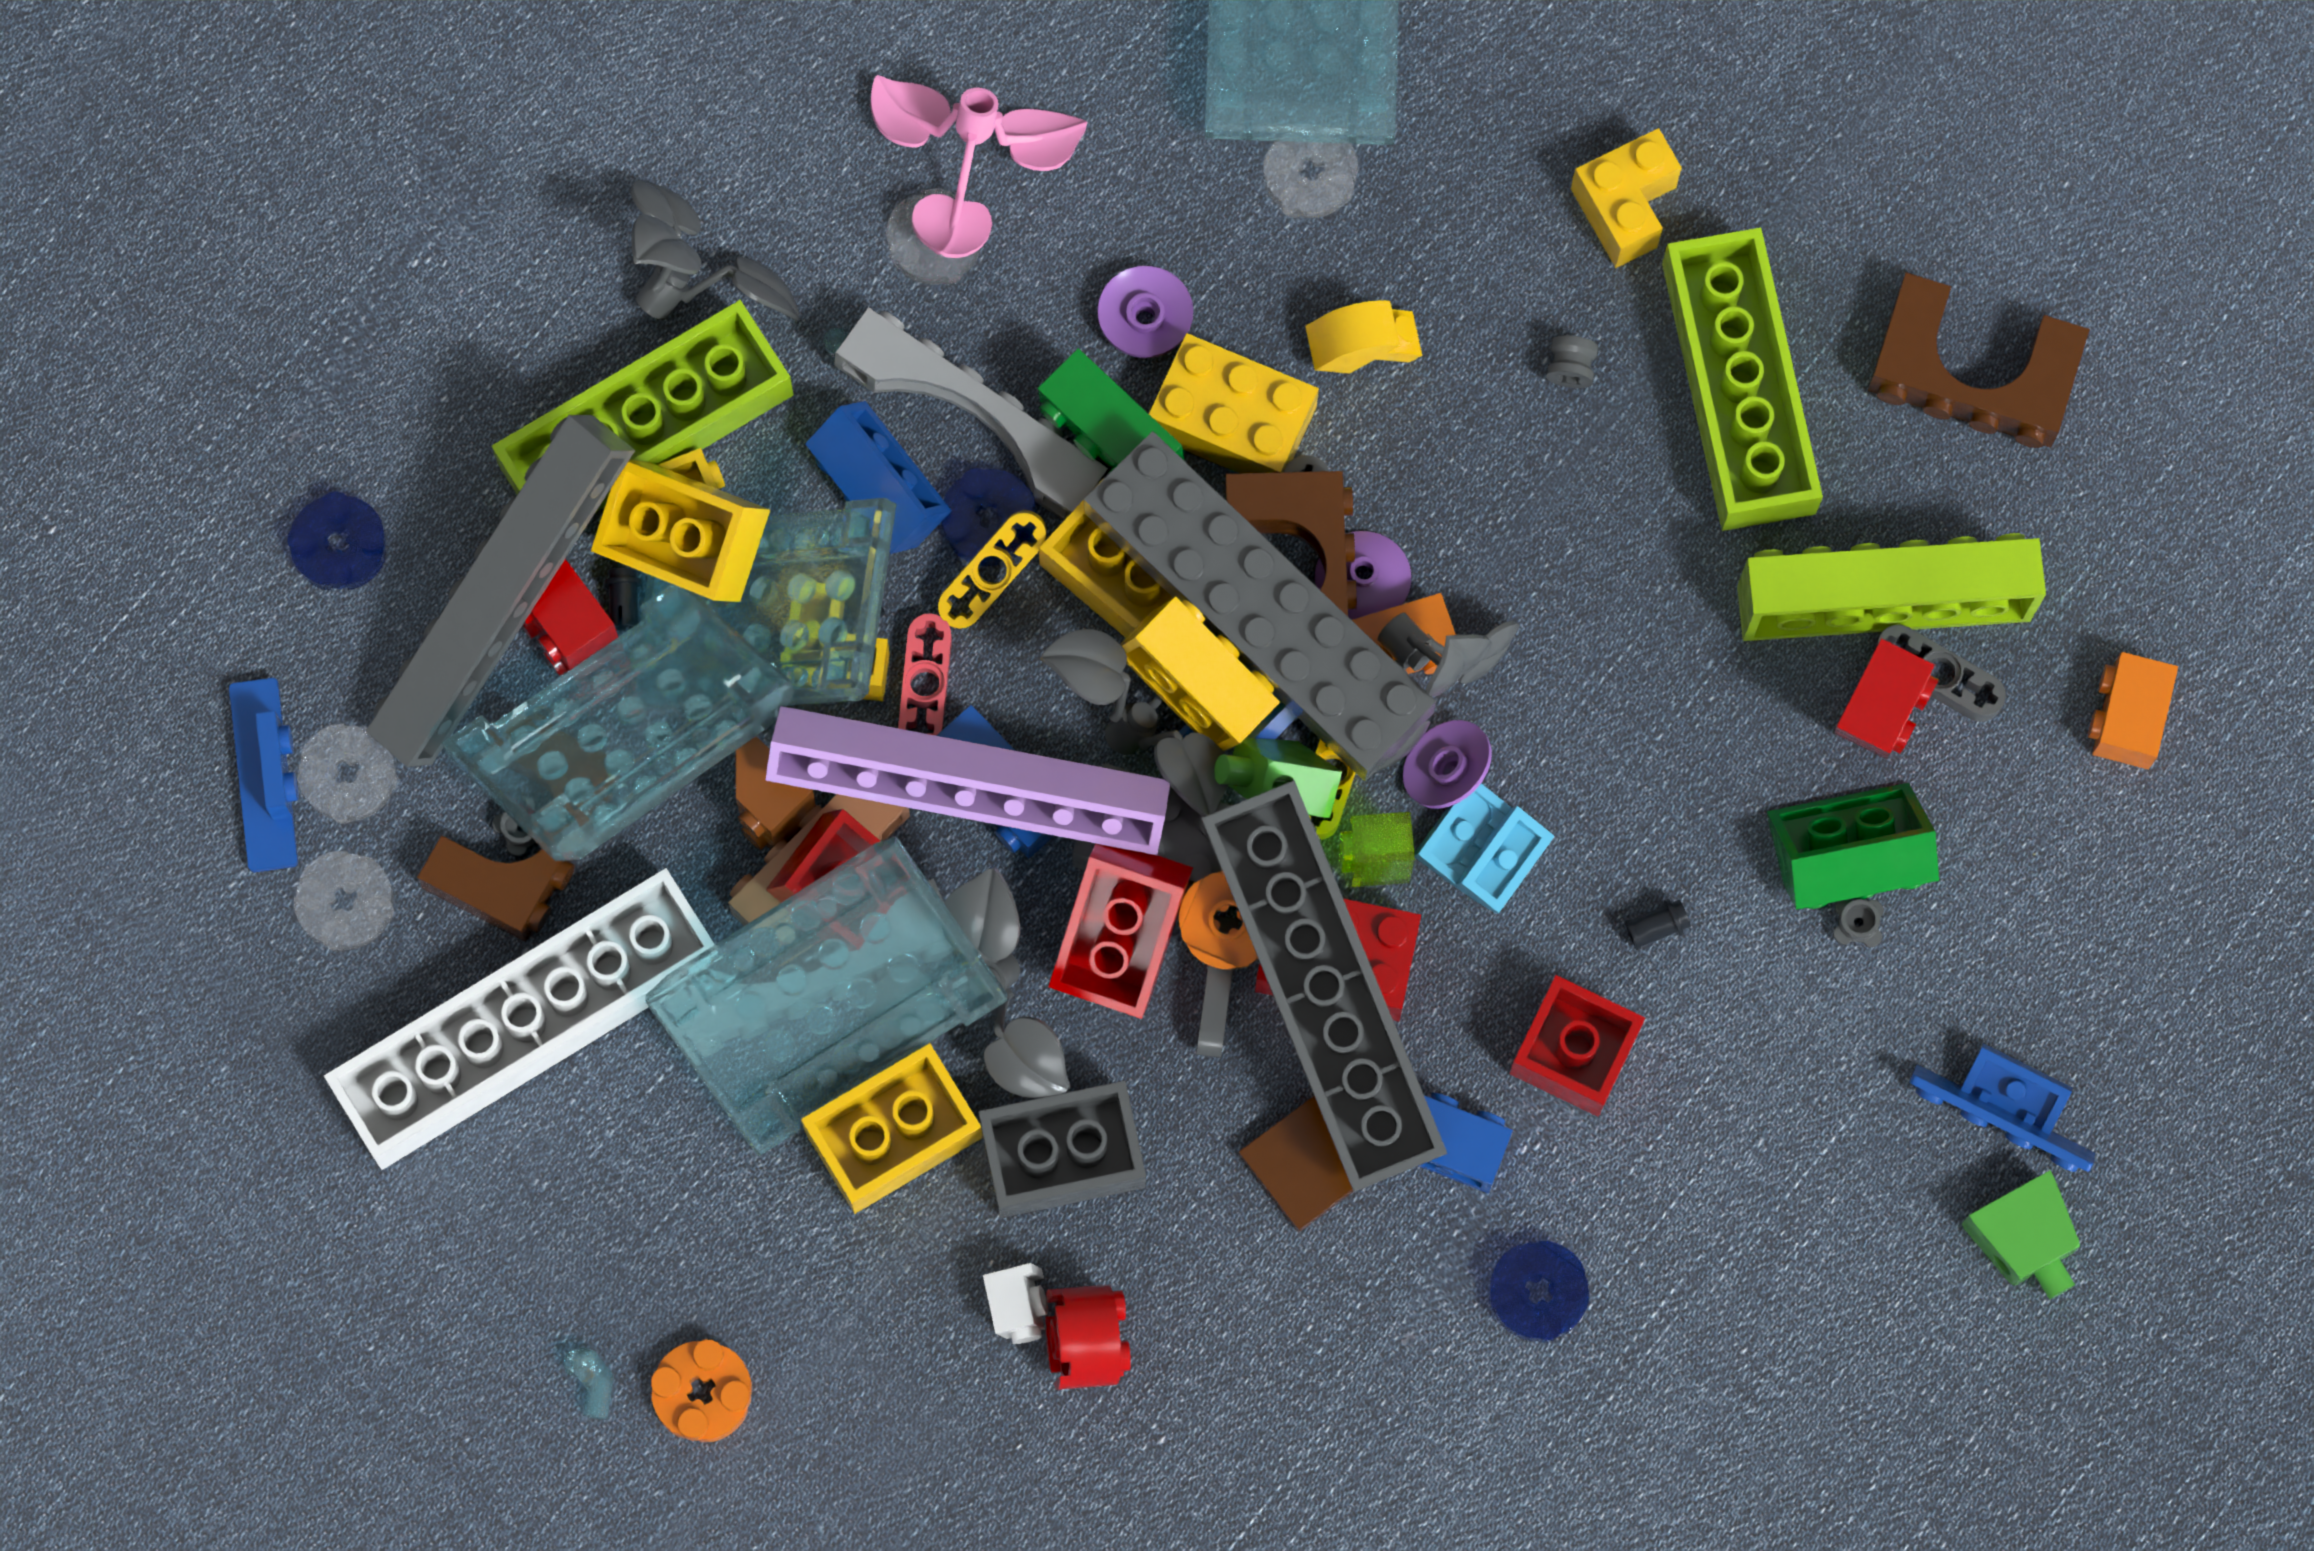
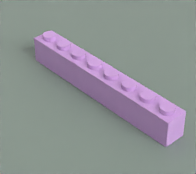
(968, 780)

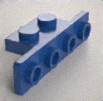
(264, 775)
(2011, 1098)

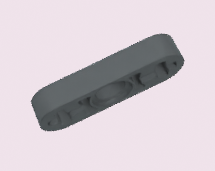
(1944, 693)
(1216, 1002)

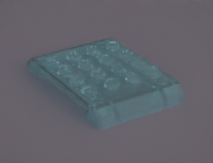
(1302, 70)
(815, 597)
(624, 726)
(824, 992)

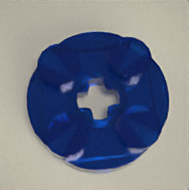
(977, 492)
(338, 569)
(1532, 1263)

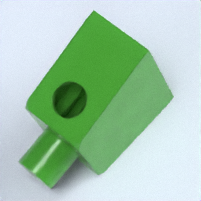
(1270, 763)
(2028, 1234)

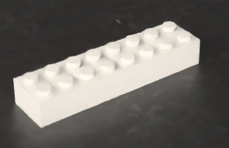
(518, 1020)

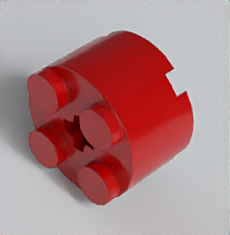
(1086, 1336)

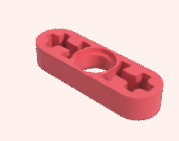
(915, 649)

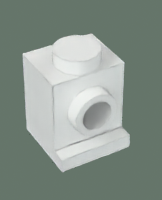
(1017, 1302)

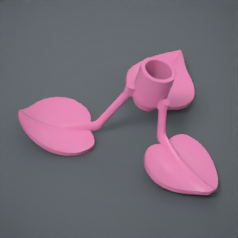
(912, 112)

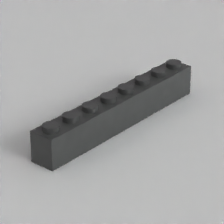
(499, 589)

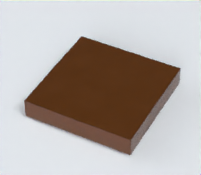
(1299, 1166)

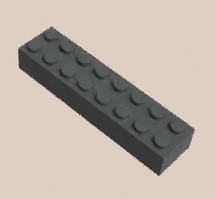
(1261, 604)
(1324, 986)

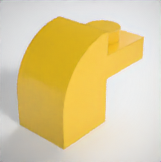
(1361, 334)

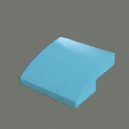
(1484, 847)

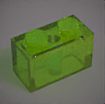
(1378, 849)

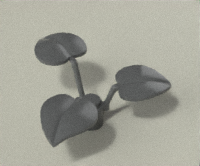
(659, 242)
(1462, 660)
(1093, 668)
(1028, 1052)

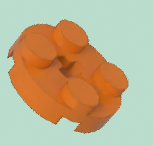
(1202, 931)
(707, 1362)

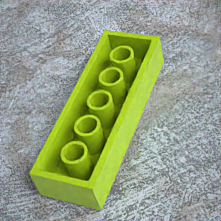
(1741, 379)
(671, 397)
(1890, 586)

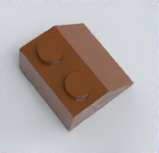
(765, 807)

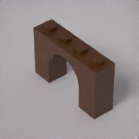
(1913, 373)
(1308, 508)
(499, 893)

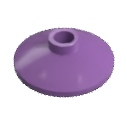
(1149, 291)
(1390, 577)
(1447, 764)

